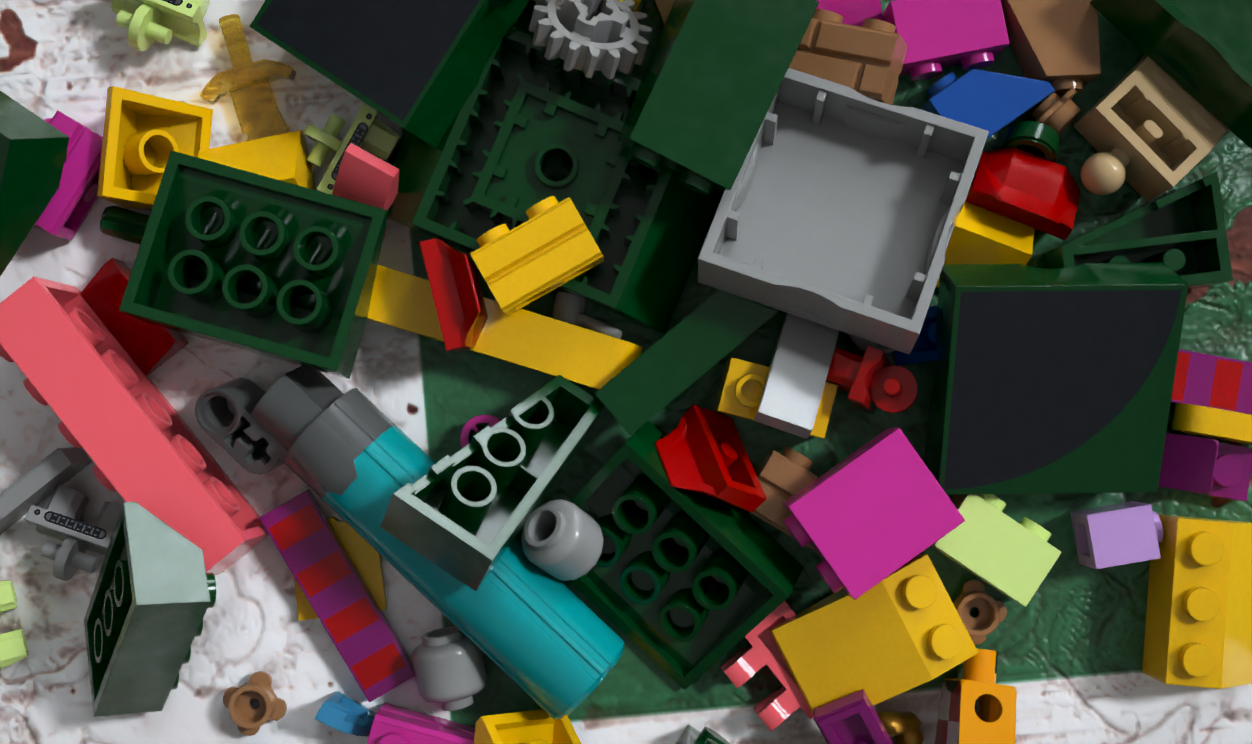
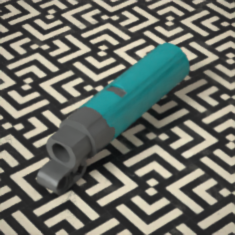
(355, 464)

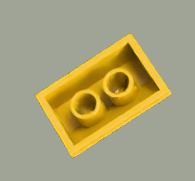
(1200, 604)

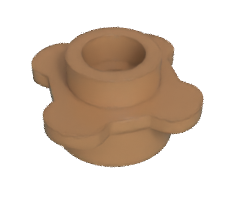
(1057, 111)
(990, 610)
(243, 714)

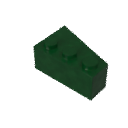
(1177, 229)

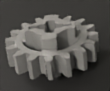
(591, 34)

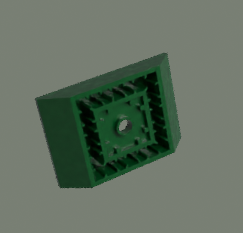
(492, 174)

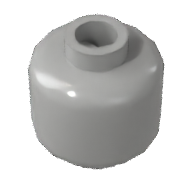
(562, 540)
(449, 668)

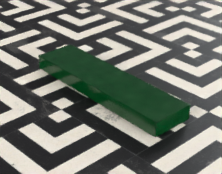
(681, 357)

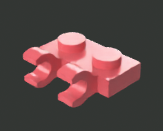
(763, 651)

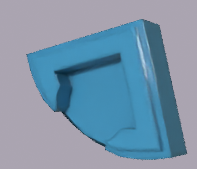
(346, 715)

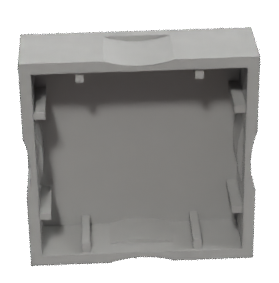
(843, 210)

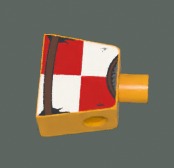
(997, 705)

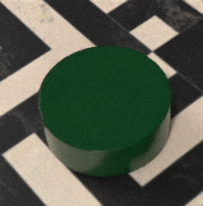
(1033, 138)

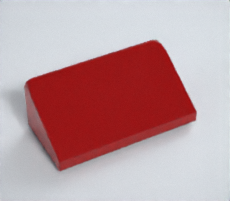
(144, 342)

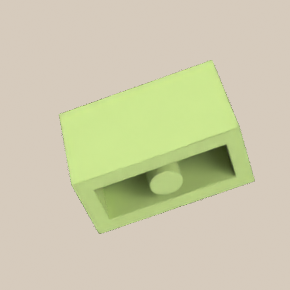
(997, 548)

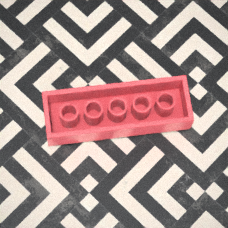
(123, 421)

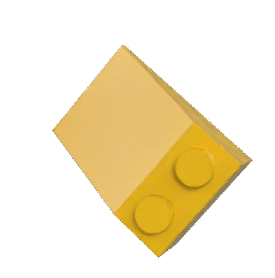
(880, 642)

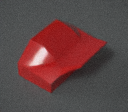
(1026, 190)
(455, 294)
(710, 459)

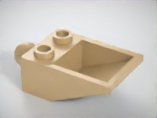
(1145, 133)

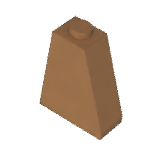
(1055, 41)

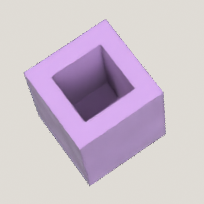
(1117, 534)

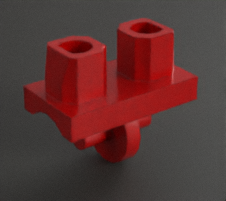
(873, 381)

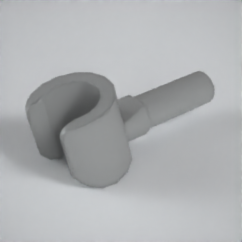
(571, 310)

